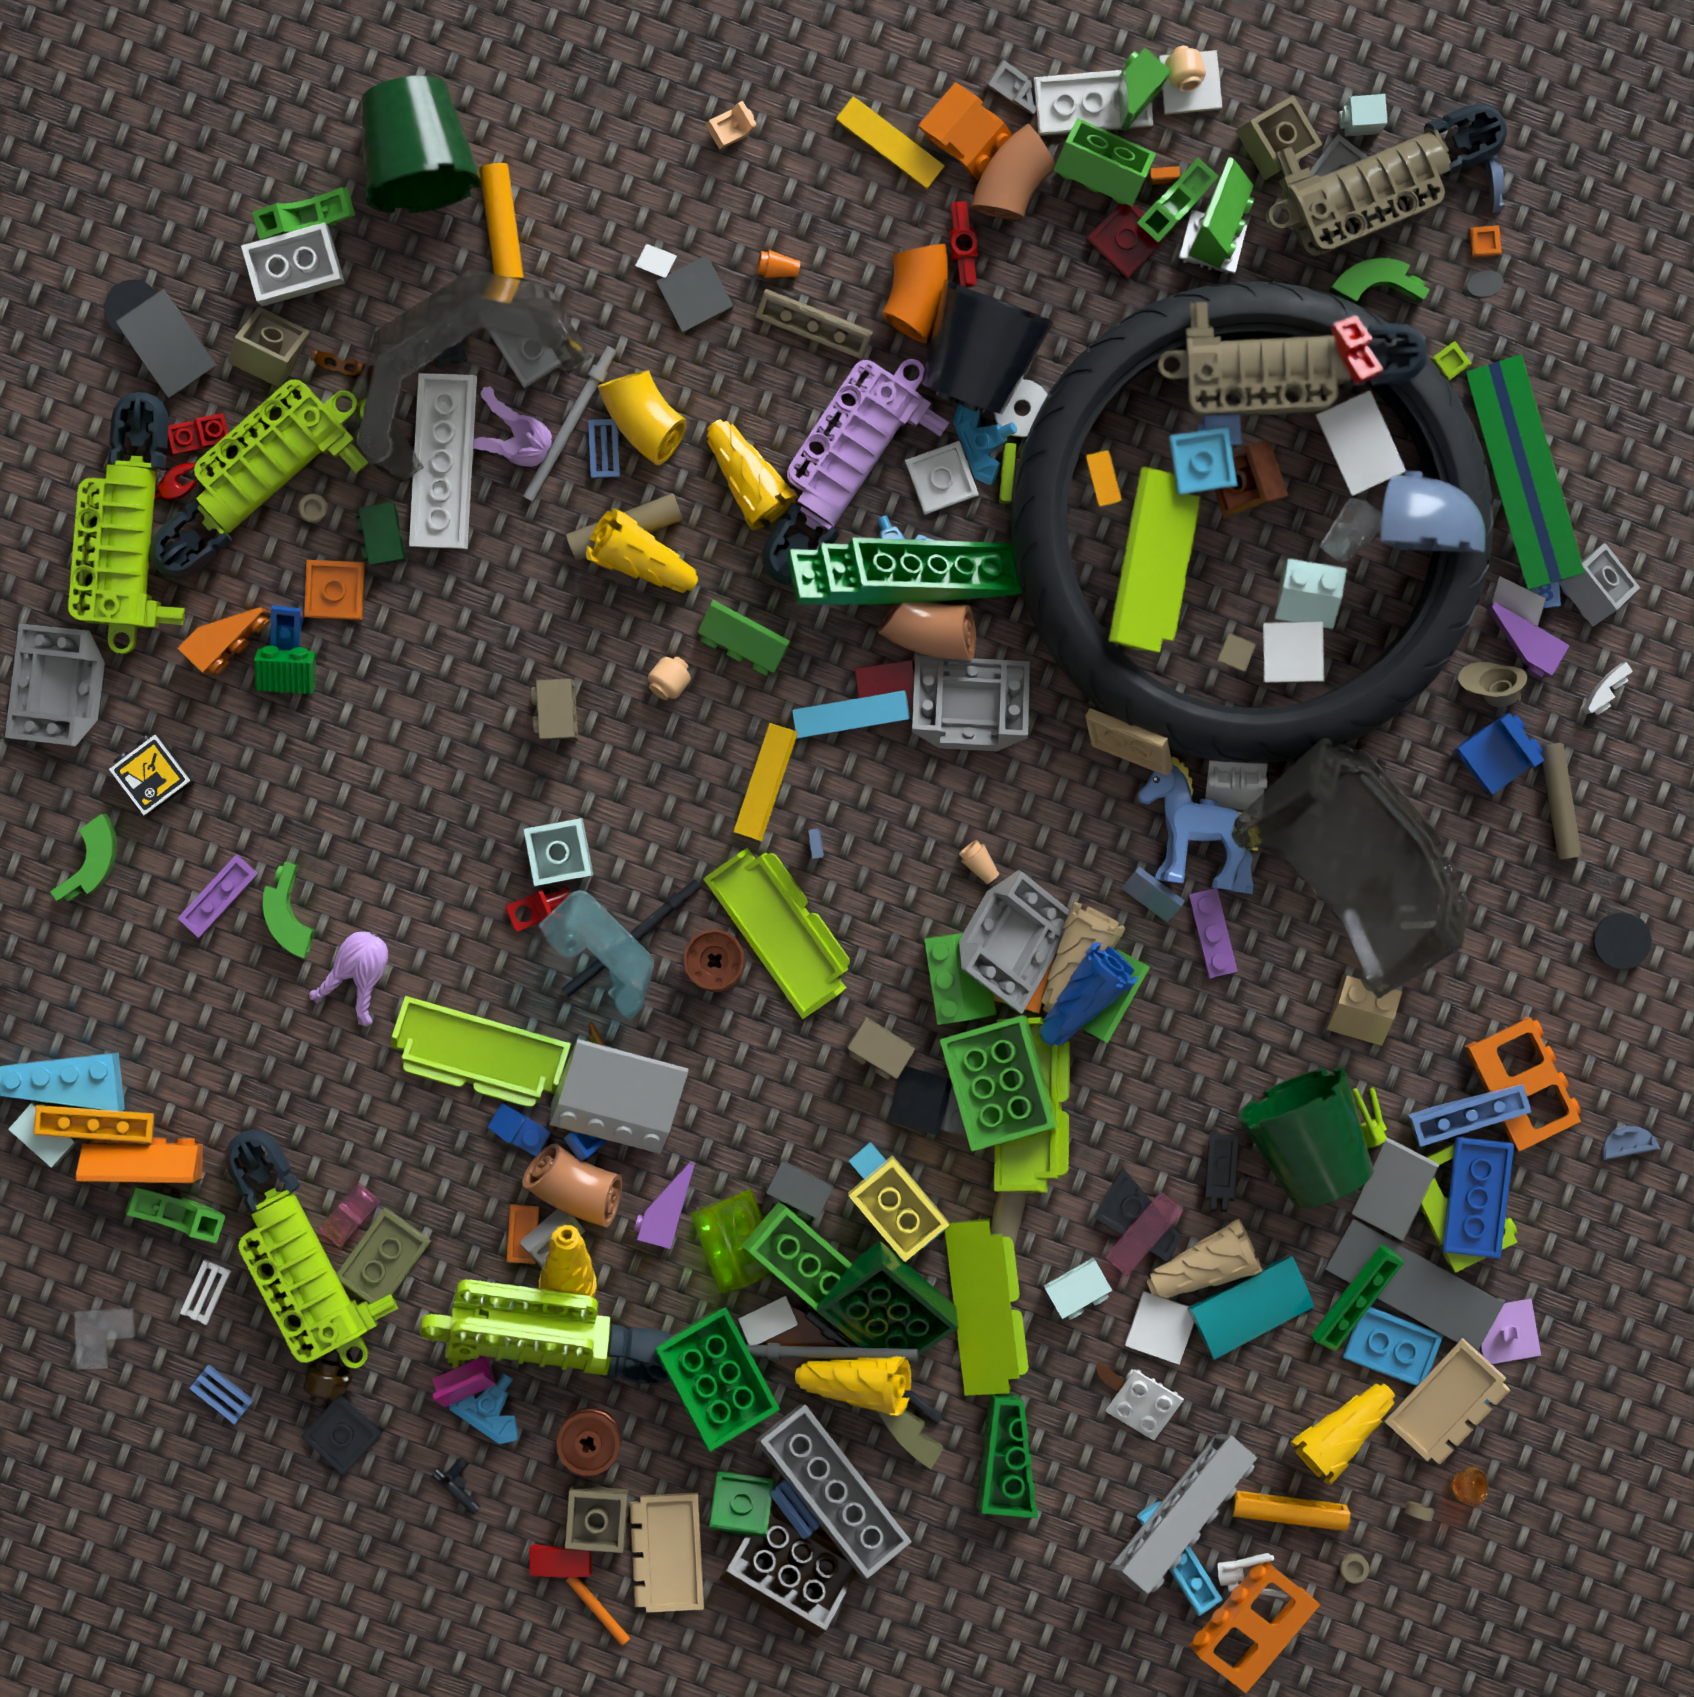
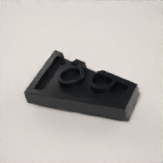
(1122, 1207)

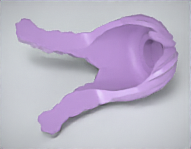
(530, 437)
(363, 959)

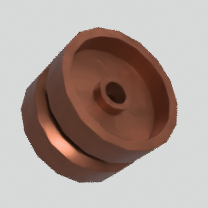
(586, 1458)

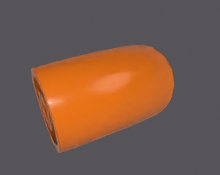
(916, 290)

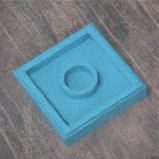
(1202, 460)

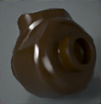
(328, 1378)

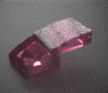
(349, 1215)

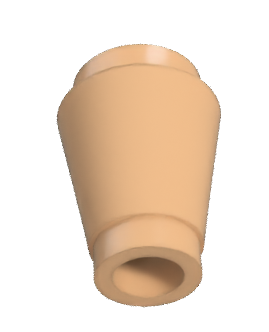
(979, 861)

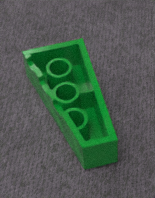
(1006, 1464)

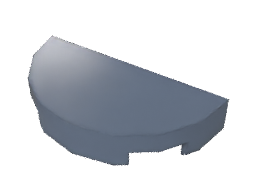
(1495, 184)
(1628, 1141)

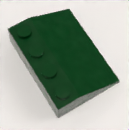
(888, 1304)

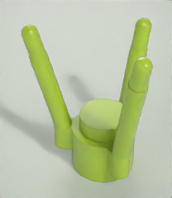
(1372, 1128)

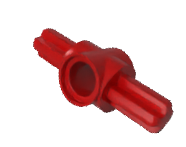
(962, 229)

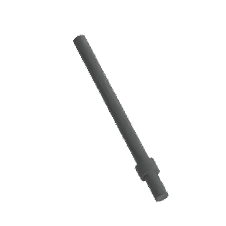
(775, 1351)

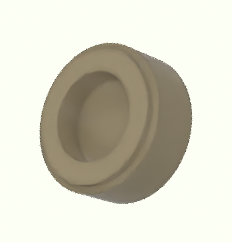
(313, 508)
(1419, 1511)
(1354, 1568)

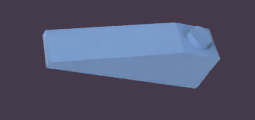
(1468, 1114)

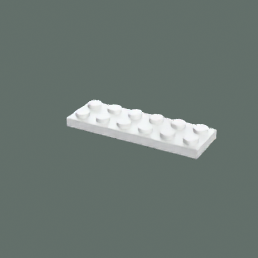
(446, 451)

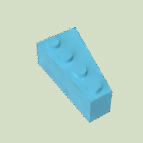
(73, 1081)

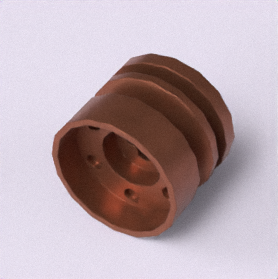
(714, 943)

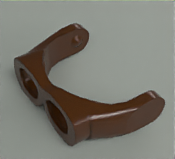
(320, 358)

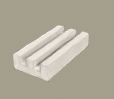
(214, 1270)

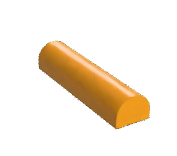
(501, 220)
(93, 1124)
(1290, 1510)

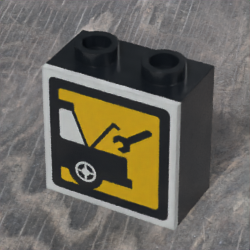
(151, 774)

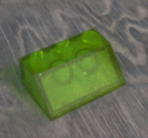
(722, 1231)

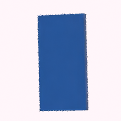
(1477, 1197)

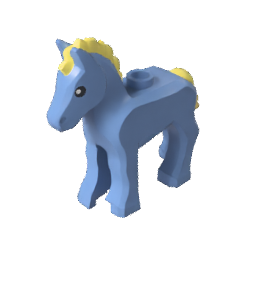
(1196, 822)

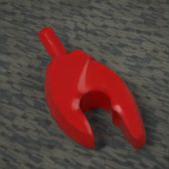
(170, 486)

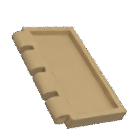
(1446, 1400)
(670, 1552)

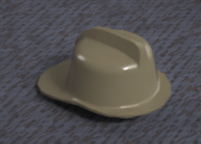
(1495, 682)

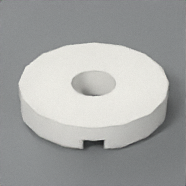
(1034, 396)

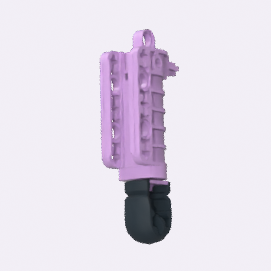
(849, 457)

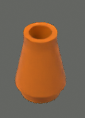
(773, 265)

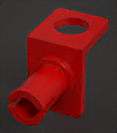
(539, 905)

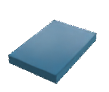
(1393, 1346)

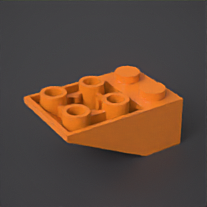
(215, 642)

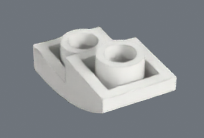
(1601, 695)

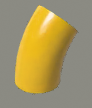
(644, 415)

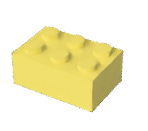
(898, 1208)

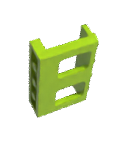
(1434, 1210)

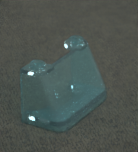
(585, 923)

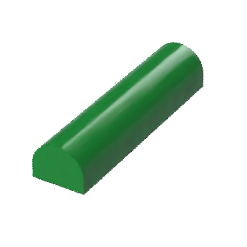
(1357, 1298)

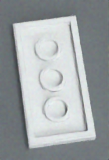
(1081, 96)

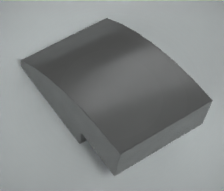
(166, 343)

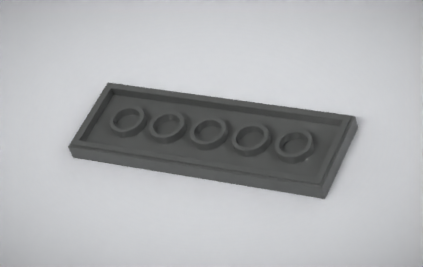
(1420, 1287)

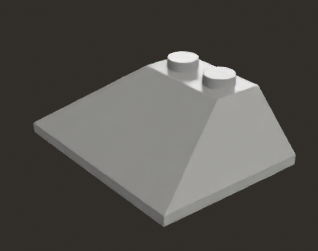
(54, 685)
(971, 702)
(1013, 939)

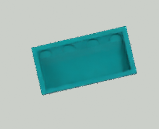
(1251, 1306)

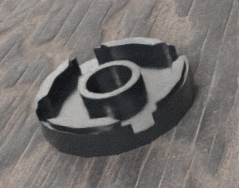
(125, 298)
(1622, 940)

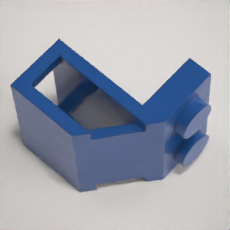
(1499, 753)

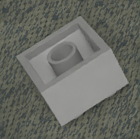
(1602, 587)

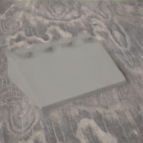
(618, 1096)

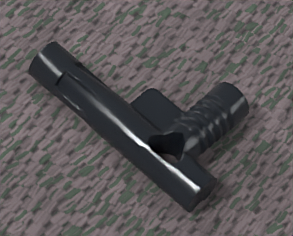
(456, 1484)

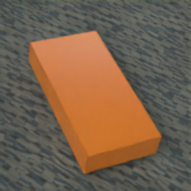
(521, 1222)

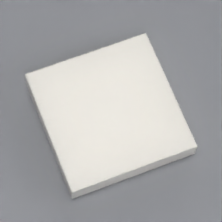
(1203, 98)
(941, 477)
(1293, 652)
(1160, 1328)

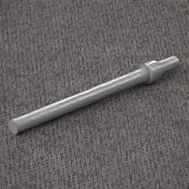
(597, 374)

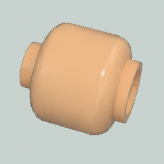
(1186, 68)
(669, 678)

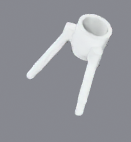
(1232, 1572)

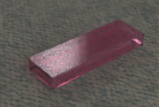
(1143, 1233)

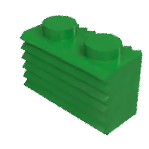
(285, 670)

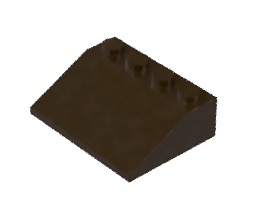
(791, 1574)

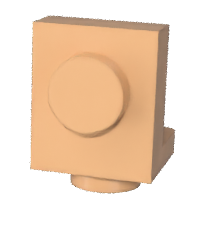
(731, 125)

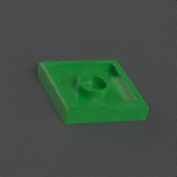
(741, 1504)

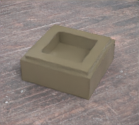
(1236, 652)

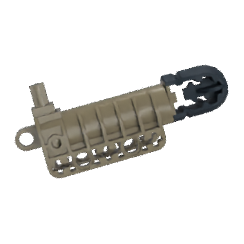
(1382, 179)
(1281, 367)

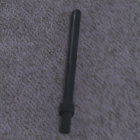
(674, 902)
(831, 1332)

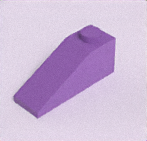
(1532, 645)
(663, 1214)

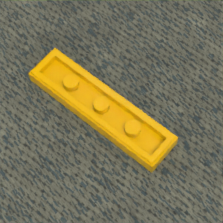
(890, 142)
(765, 781)

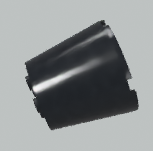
(981, 348)

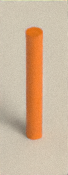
(599, 1611)

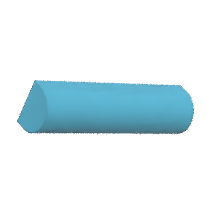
(1190, 1575)

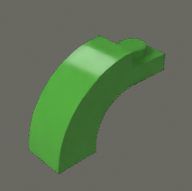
(1178, 200)
(288, 217)
(1378, 273)
(99, 860)
(279, 915)
(176, 1212)

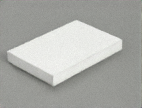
(1360, 443)

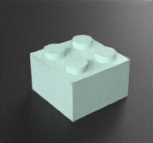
(558, 852)

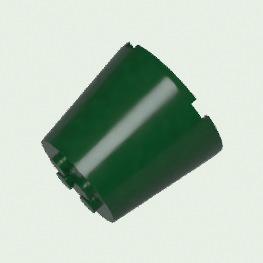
(414, 147)
(1311, 1137)

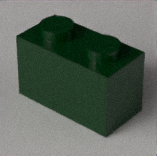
(381, 534)

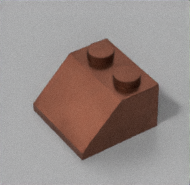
(1256, 478)

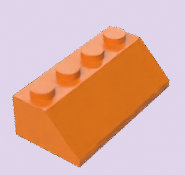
(141, 1161)

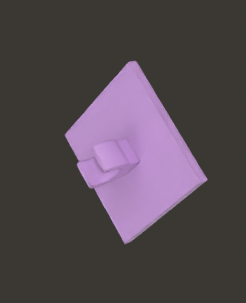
(1512, 1334)

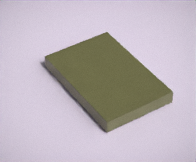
(382, 1257)

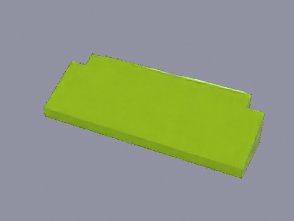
(1154, 563)
(780, 930)
(475, 1050)
(1030, 1161)
(982, 1290)

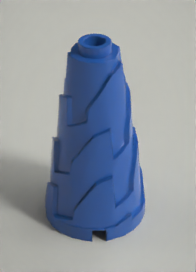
(1091, 988)

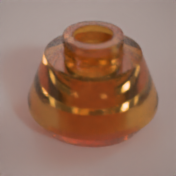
(1470, 1486)

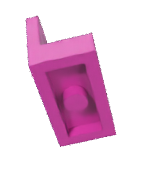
(463, 1382)

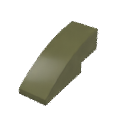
(908, 1433)

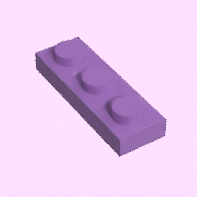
(218, 896)
(1212, 933)

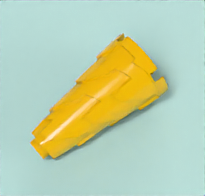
(751, 479)
(633, 551)
(568, 1264)
(861, 1382)
(1340, 1434)

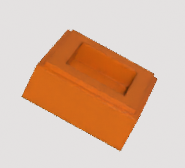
(1164, 175)
(1485, 241)

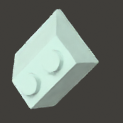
(1310, 592)

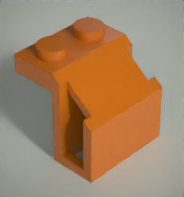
(965, 129)

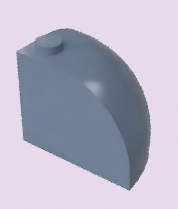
(1430, 516)

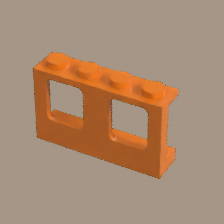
(1494, 1077)
(1268, 1637)

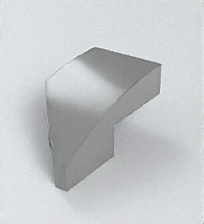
(1013, 86)

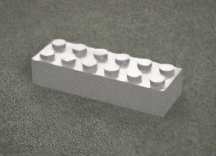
(833, 1491)
(1183, 1513)

